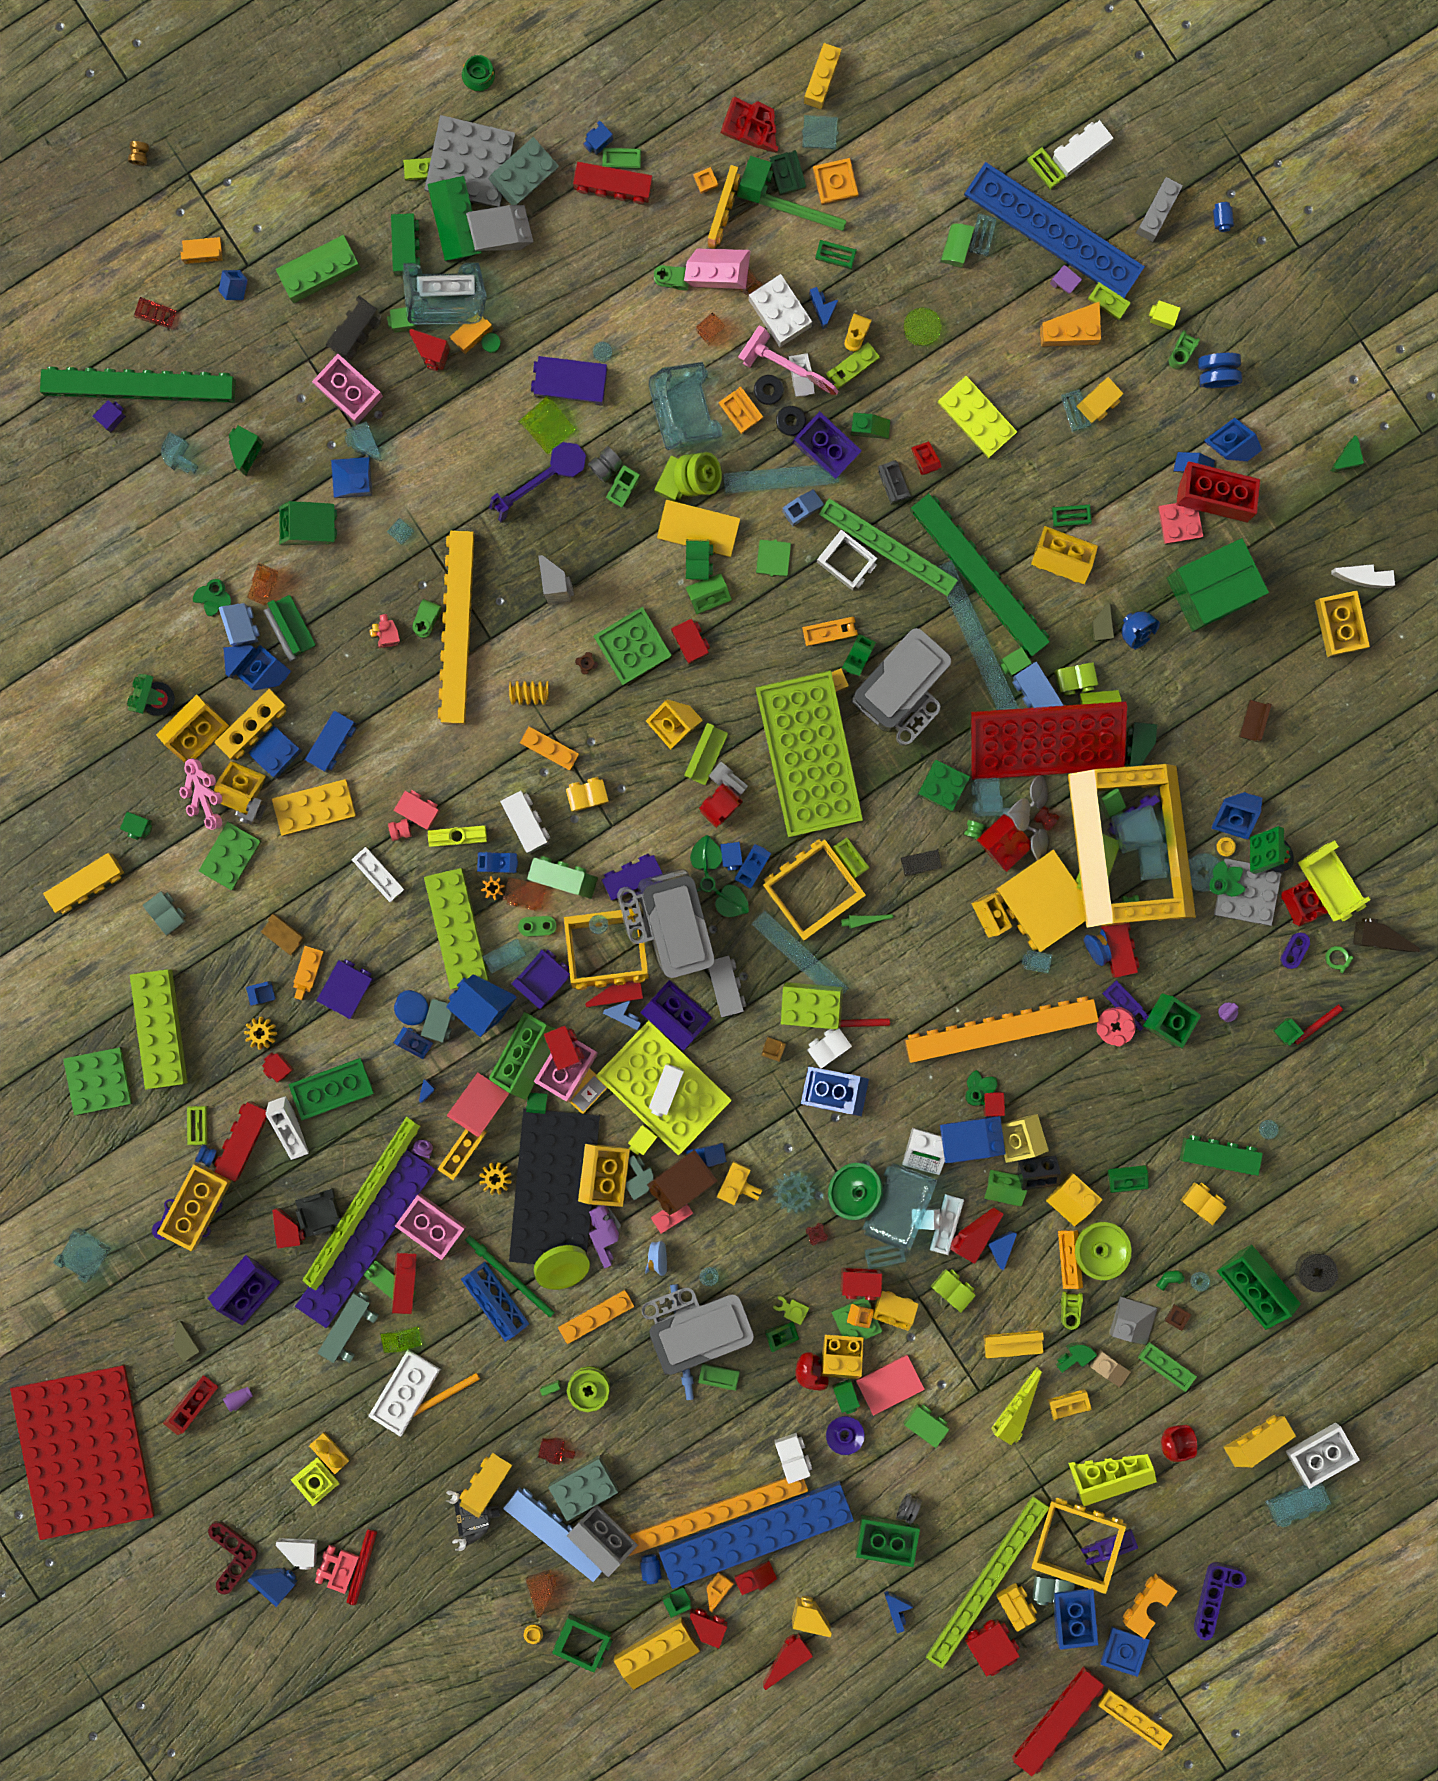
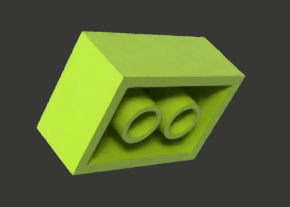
(811, 1005)

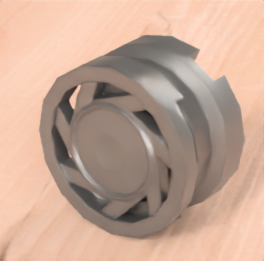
(909, 1508)

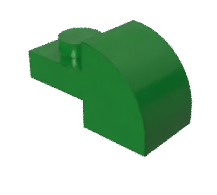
(1078, 1353)

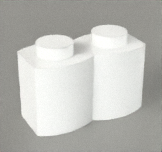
(829, 1047)

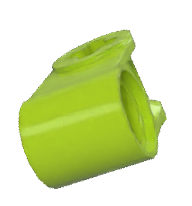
(1071, 1308)

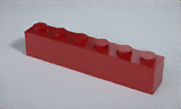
(1058, 1721)

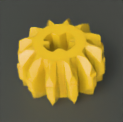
(253, 1033)
(498, 1184)

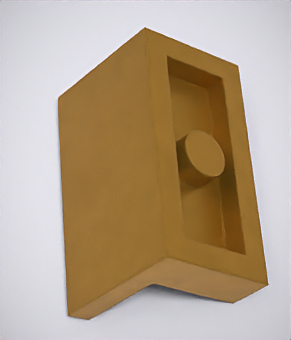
(282, 934)

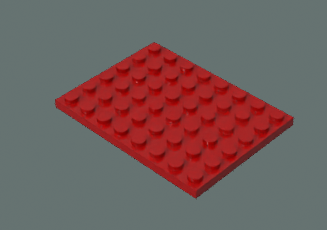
(82, 1452)

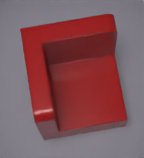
(994, 1104)

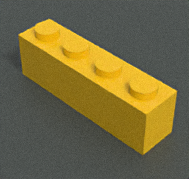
(83, 883)

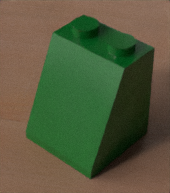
(307, 523)

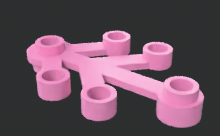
(201, 792)

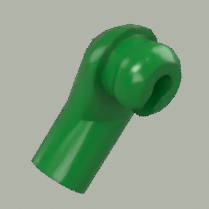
(1170, 1277)

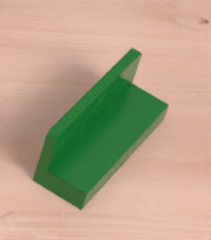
(291, 625)

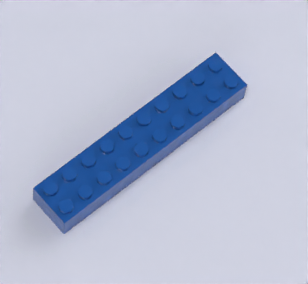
(755, 1534)

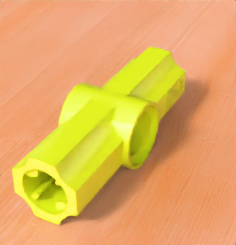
(444, 837)

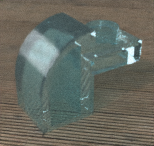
(173, 451)

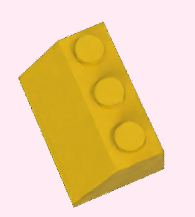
(1064, 555)
(192, 729)

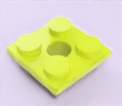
(320, 1471)

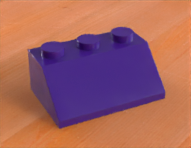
(676, 1015)
(243, 1290)

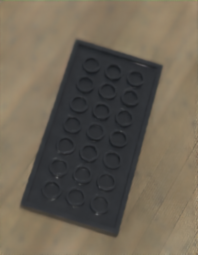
(549, 1184)

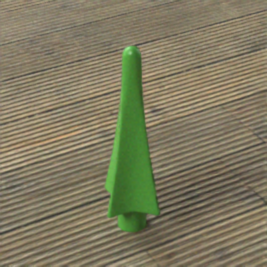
(856, 920)

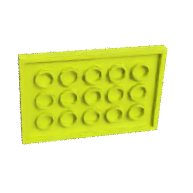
(635, 1076)

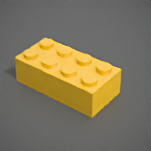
(194, 1207)

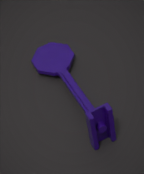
(566, 460)

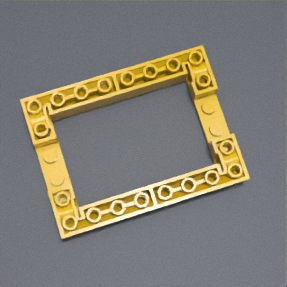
(1091, 853)

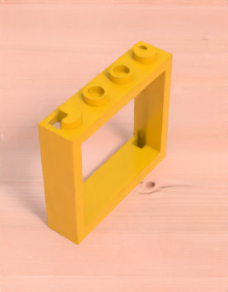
(800, 858)
(582, 921)
(1068, 1575)

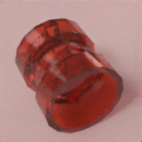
(1047, 819)

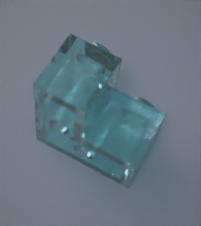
(987, 798)

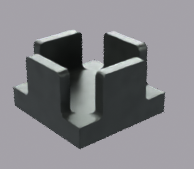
(318, 1212)

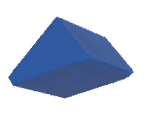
(426, 1090)

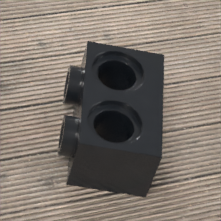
(1039, 1172)

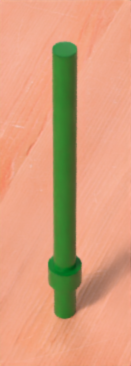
(481, 1250)

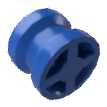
(205, 1155)

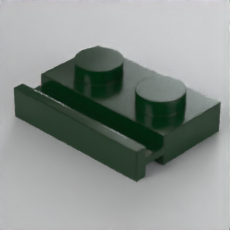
(787, 172)

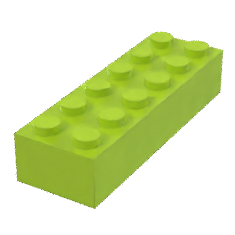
(456, 926)
(158, 1029)

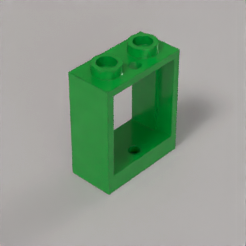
(590, 1628)

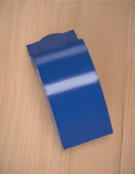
(497, 862)
(752, 866)

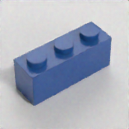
(331, 742)

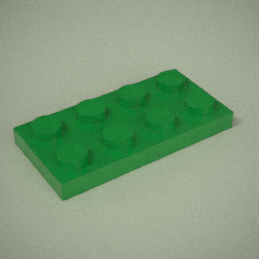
(331, 1088)

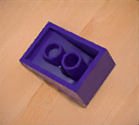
(826, 445)

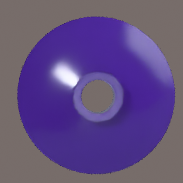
(846, 1445)

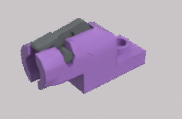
(605, 1232)

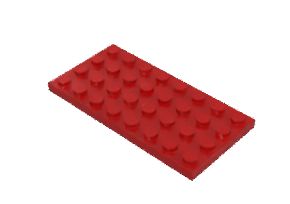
(1048, 740)

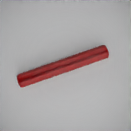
(361, 1567)

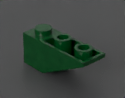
(1142, 741)

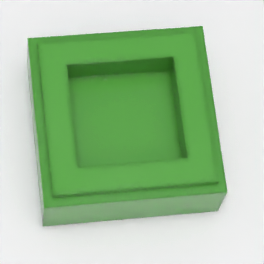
(550, 1388)

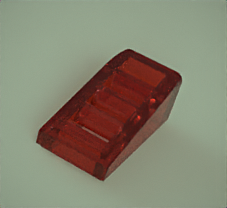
(142, 301)

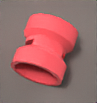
(399, 829)

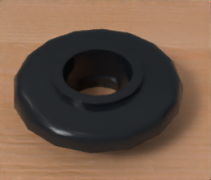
(768, 380)
(790, 411)

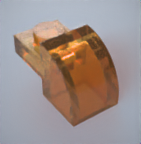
(263, 582)

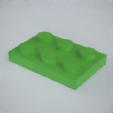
(229, 856)

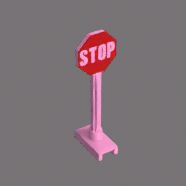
(756, 347)

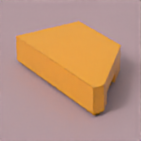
(717, 1589)

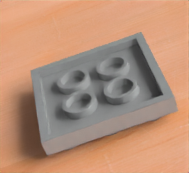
(1257, 900)

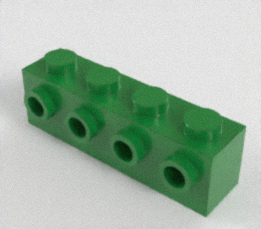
(1221, 1156)

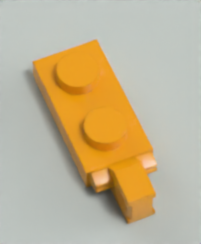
(307, 971)

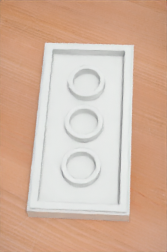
(404, 1392)

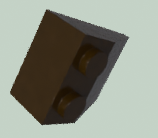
(1378, 935)

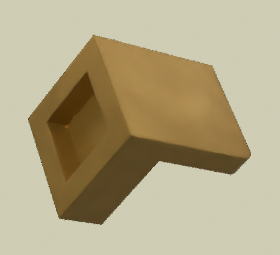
(773, 1049)

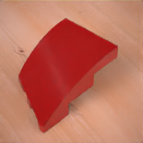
(751, 124)

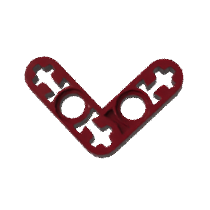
(239, 1559)

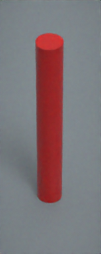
(865, 1022)
(1319, 1023)

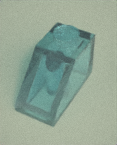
(362, 441)

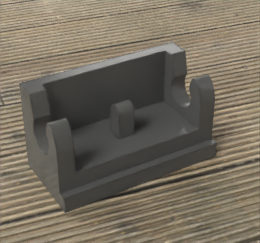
(893, 482)

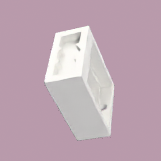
(840, 537)
(665, 1090)

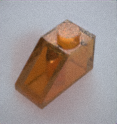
(541, 1590)

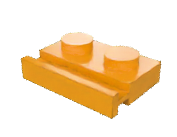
(740, 410)

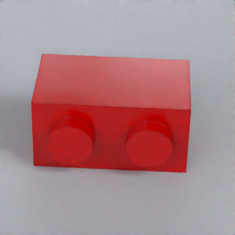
(690, 641)

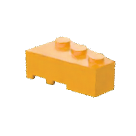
(1073, 328)

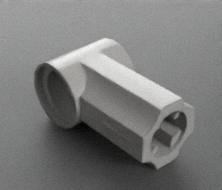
(725, 775)

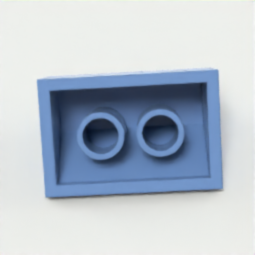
(1035, 688)

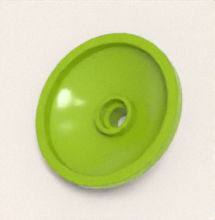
(1114, 1252)

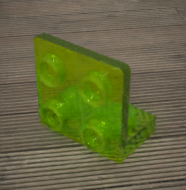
(547, 425)

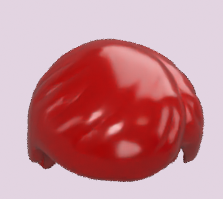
(809, 1371)
(1179, 1443)

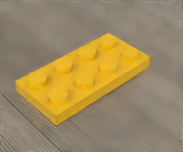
(726, 201)
(313, 807)

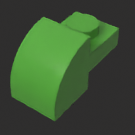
(623, 486)

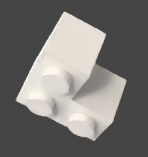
(793, 1461)

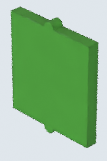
(773, 558)

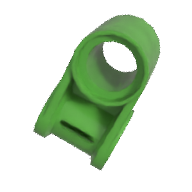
(673, 277)
(1184, 347)
(427, 614)

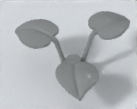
(1021, 811)

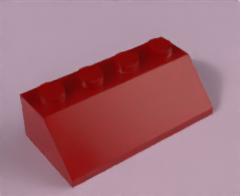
(1218, 492)

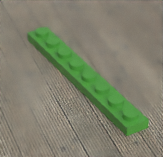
(888, 547)

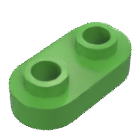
(537, 926)

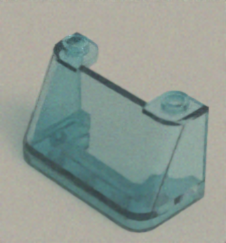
(443, 309)
(682, 406)
(901, 1207)

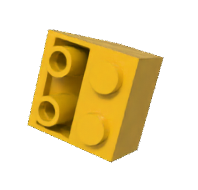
(842, 1357)

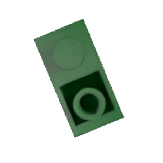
(846, 1396)

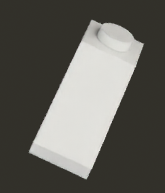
(286, 1127)

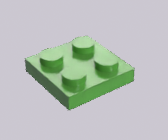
(846, 1329)

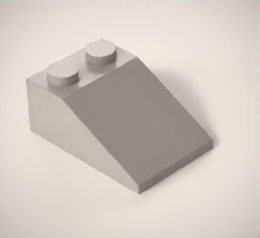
(500, 228)

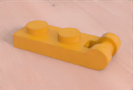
(829, 631)

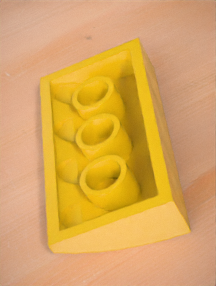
(690, 522)

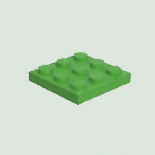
(632, 646)
(97, 1081)

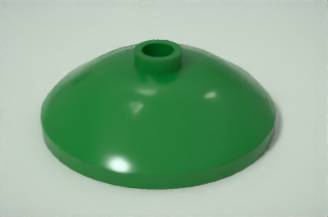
(846, 1186)

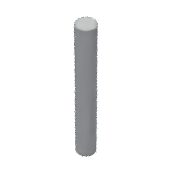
(279, 634)

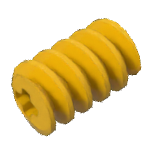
(529, 693)

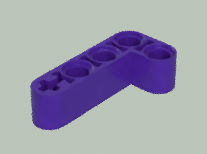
(1214, 1601)

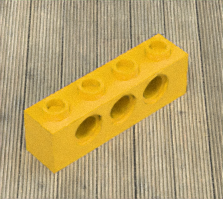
(240, 726)

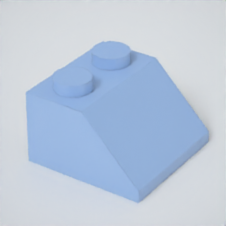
(239, 624)

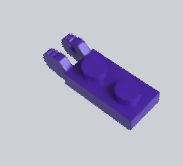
(1121, 998)
(1106, 1546)

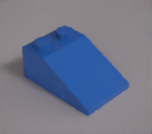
(835, 1091)
(972, 1139)
(1075, 1619)

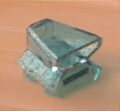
(1136, 829)

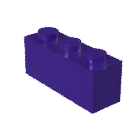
(631, 875)

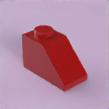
(287, 1230)

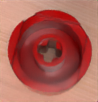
(721, 806)

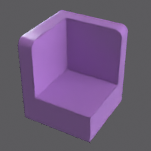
(1066, 280)

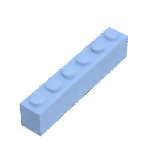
(549, 1529)

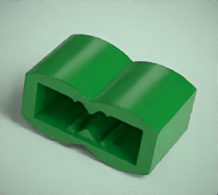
(698, 559)

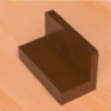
(1255, 721)

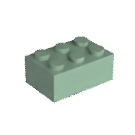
(523, 172)
(583, 1488)

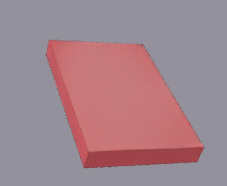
(478, 1104)
(890, 1384)

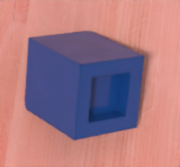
(232, 285)
(260, 993)

